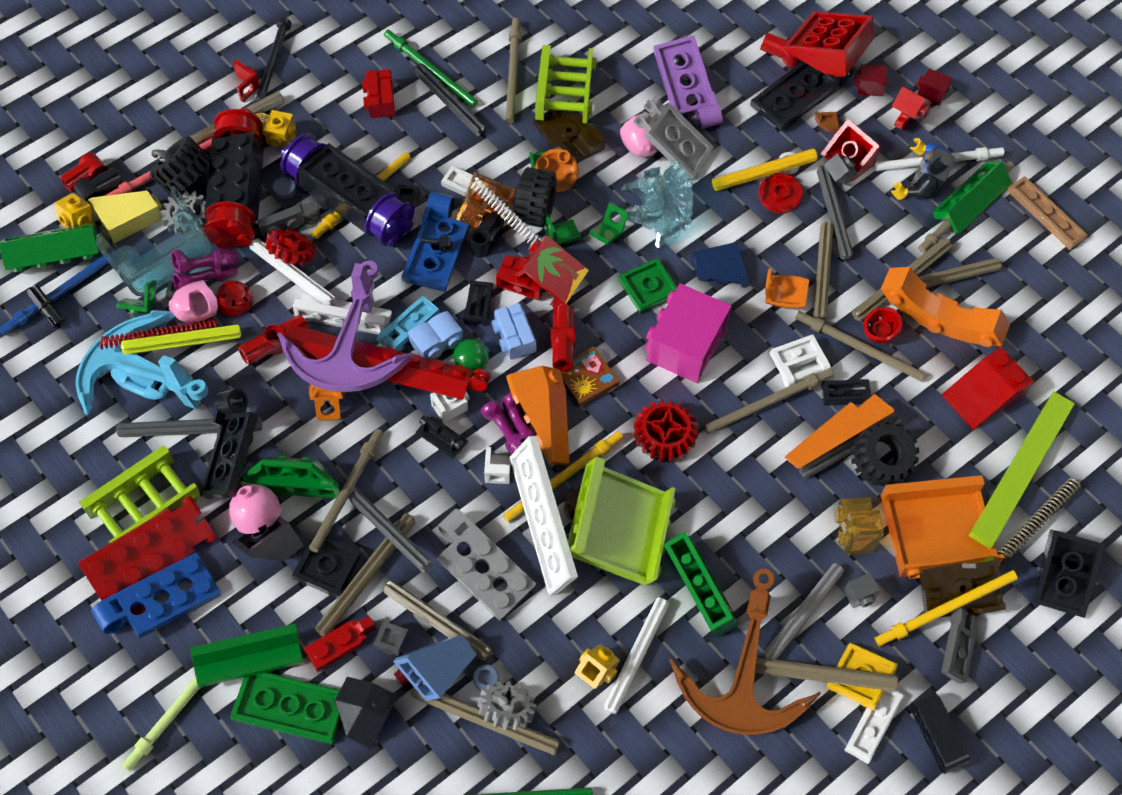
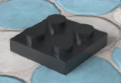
(328, 568)

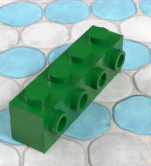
(49, 246)

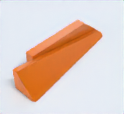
(839, 429)

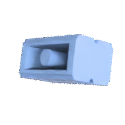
(514, 331)

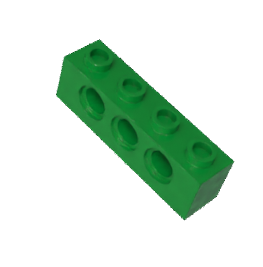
(701, 584)

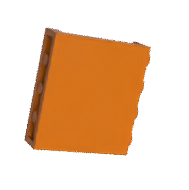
(933, 522)

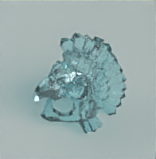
(665, 202)

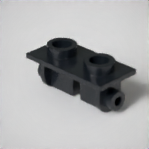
(441, 436)

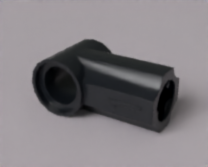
(99, 185)
(485, 234)

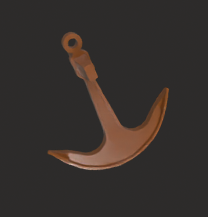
(738, 709)

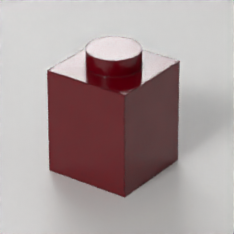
(870, 80)
(934, 86)

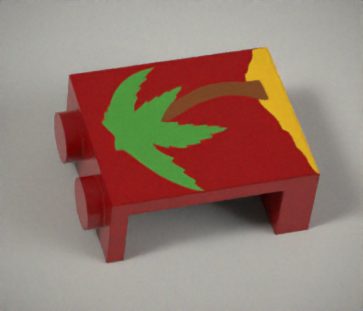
(552, 269)

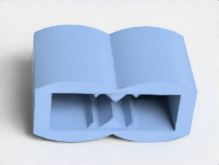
(435, 336)

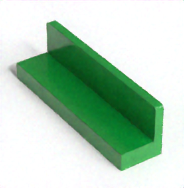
(974, 195)
(246, 655)

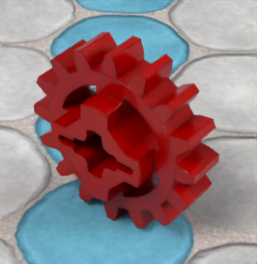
(290, 247)

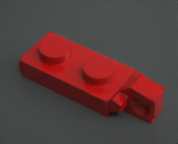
(339, 643)

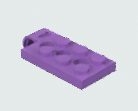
(707, 109)

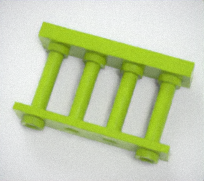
(547, 75)
(138, 476)

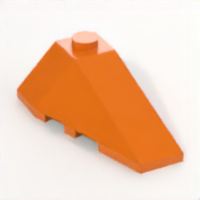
(544, 402)

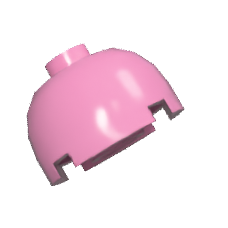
(253, 508)

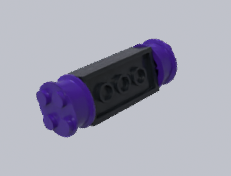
(347, 188)

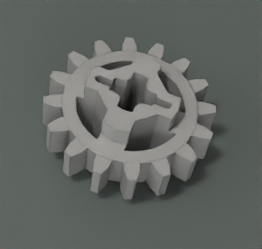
(196, 204)
(506, 705)

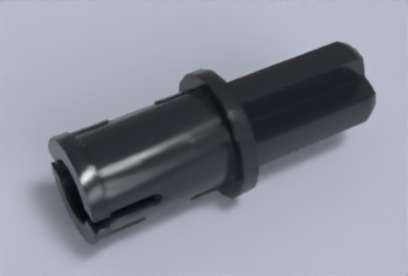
(45, 306)

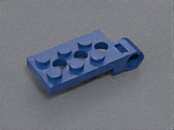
(435, 216)
(116, 610)

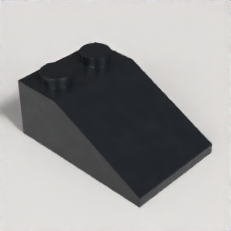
(1068, 573)

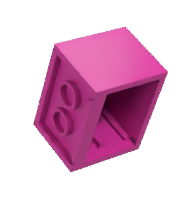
(687, 332)

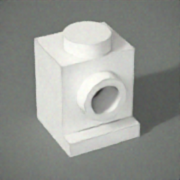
(447, 406)

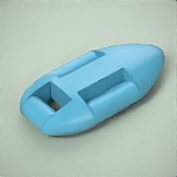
(139, 384)

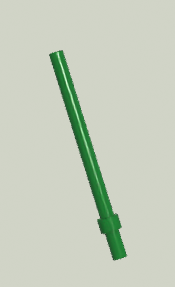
(402, 46)

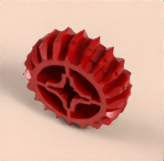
(683, 435)

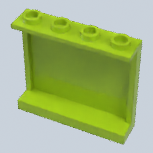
(620, 523)

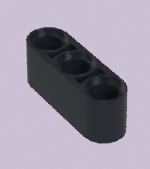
(940, 733)

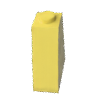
(126, 213)

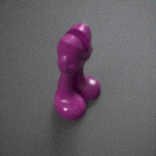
(216, 260)
(493, 412)

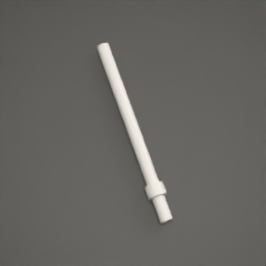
(979, 154)

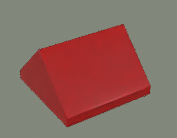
(856, 144)

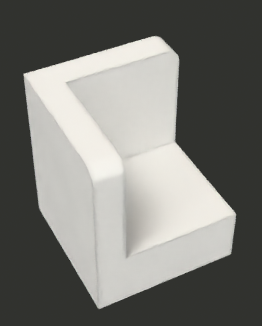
(497, 468)

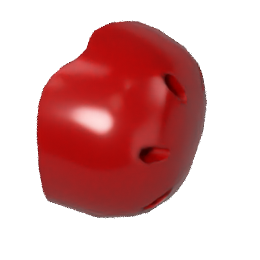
(235, 293)
(881, 331)

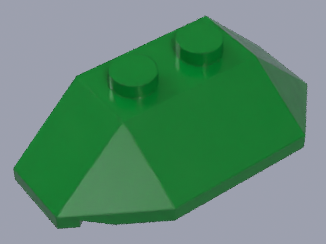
(292, 477)

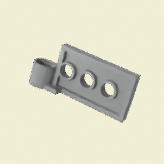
(461, 530)

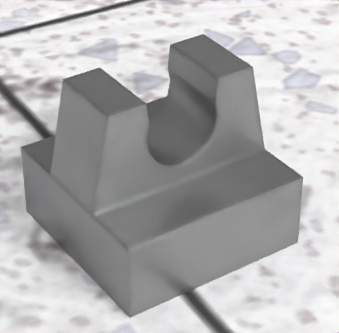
(390, 638)

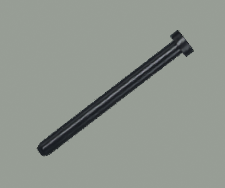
(283, 25)

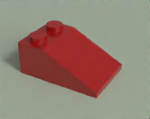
(988, 388)

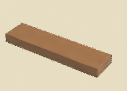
(1047, 213)

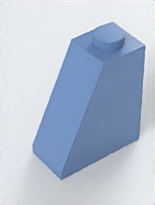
(436, 665)

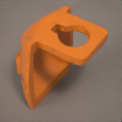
(786, 290)
(319, 395)

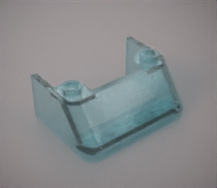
(156, 263)

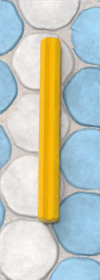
(764, 169)

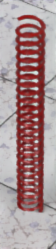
(116, 339)

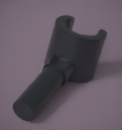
(444, 242)

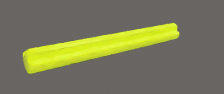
(180, 339)

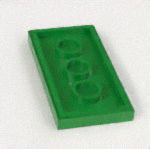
(288, 707)

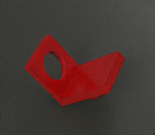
(249, 77)

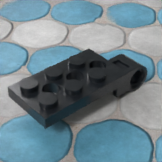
(230, 445)

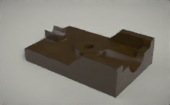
(583, 140)
(943, 583)

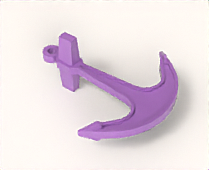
(337, 370)

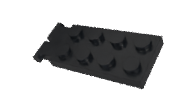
(794, 94)

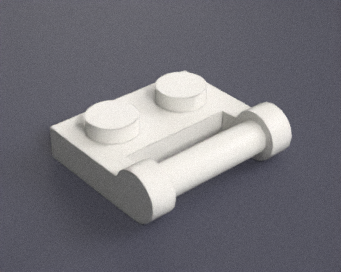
(797, 354)

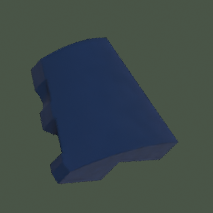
(720, 265)

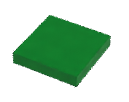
(647, 285)

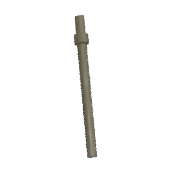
(515, 38)
(818, 324)
(808, 382)
(367, 452)

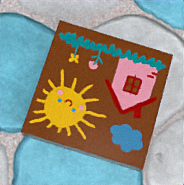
(589, 377)

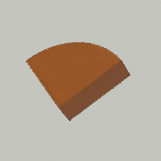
(827, 121)

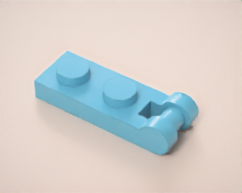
(416, 314)

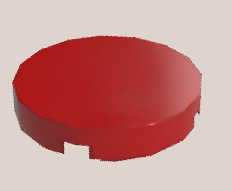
(780, 193)

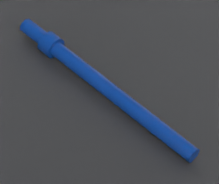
(21, 317)

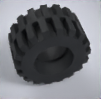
(183, 167)
(535, 196)
(899, 442)

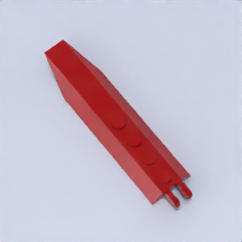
(417, 373)

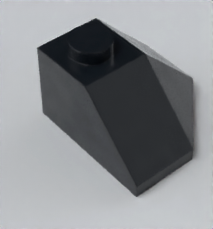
(363, 709)

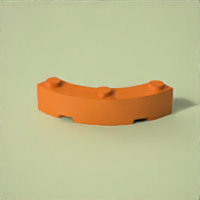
(941, 313)

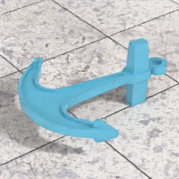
(170, 372)

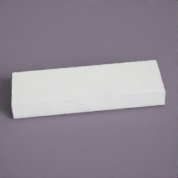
(873, 726)

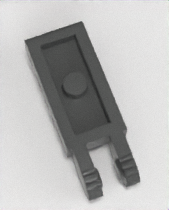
(289, 219)
(959, 645)

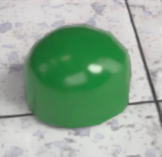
(471, 354)

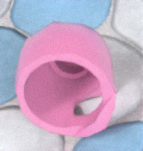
(635, 141)
(193, 303)

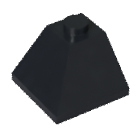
(272, 543)

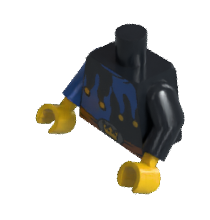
(931, 172)

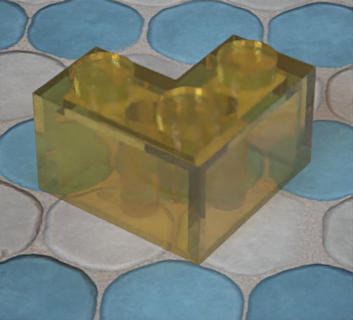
(859, 525)

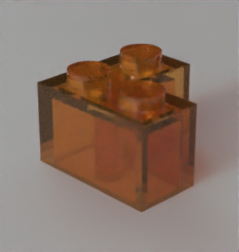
(473, 205)

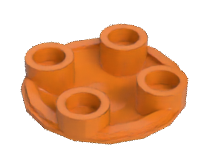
(562, 164)

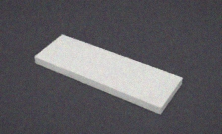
(543, 516)

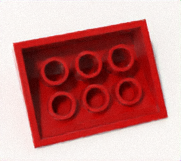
(832, 41)

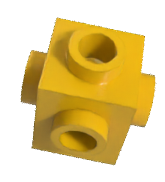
(279, 129)
(73, 211)
(597, 666)

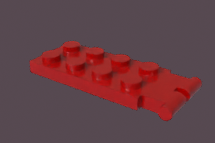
(146, 549)

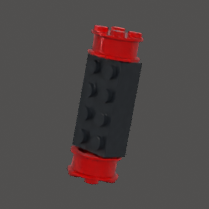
(234, 178)

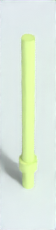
(144, 745)

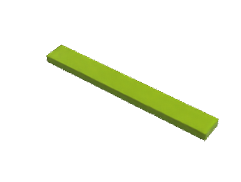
(1021, 470)

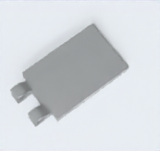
(674, 136)

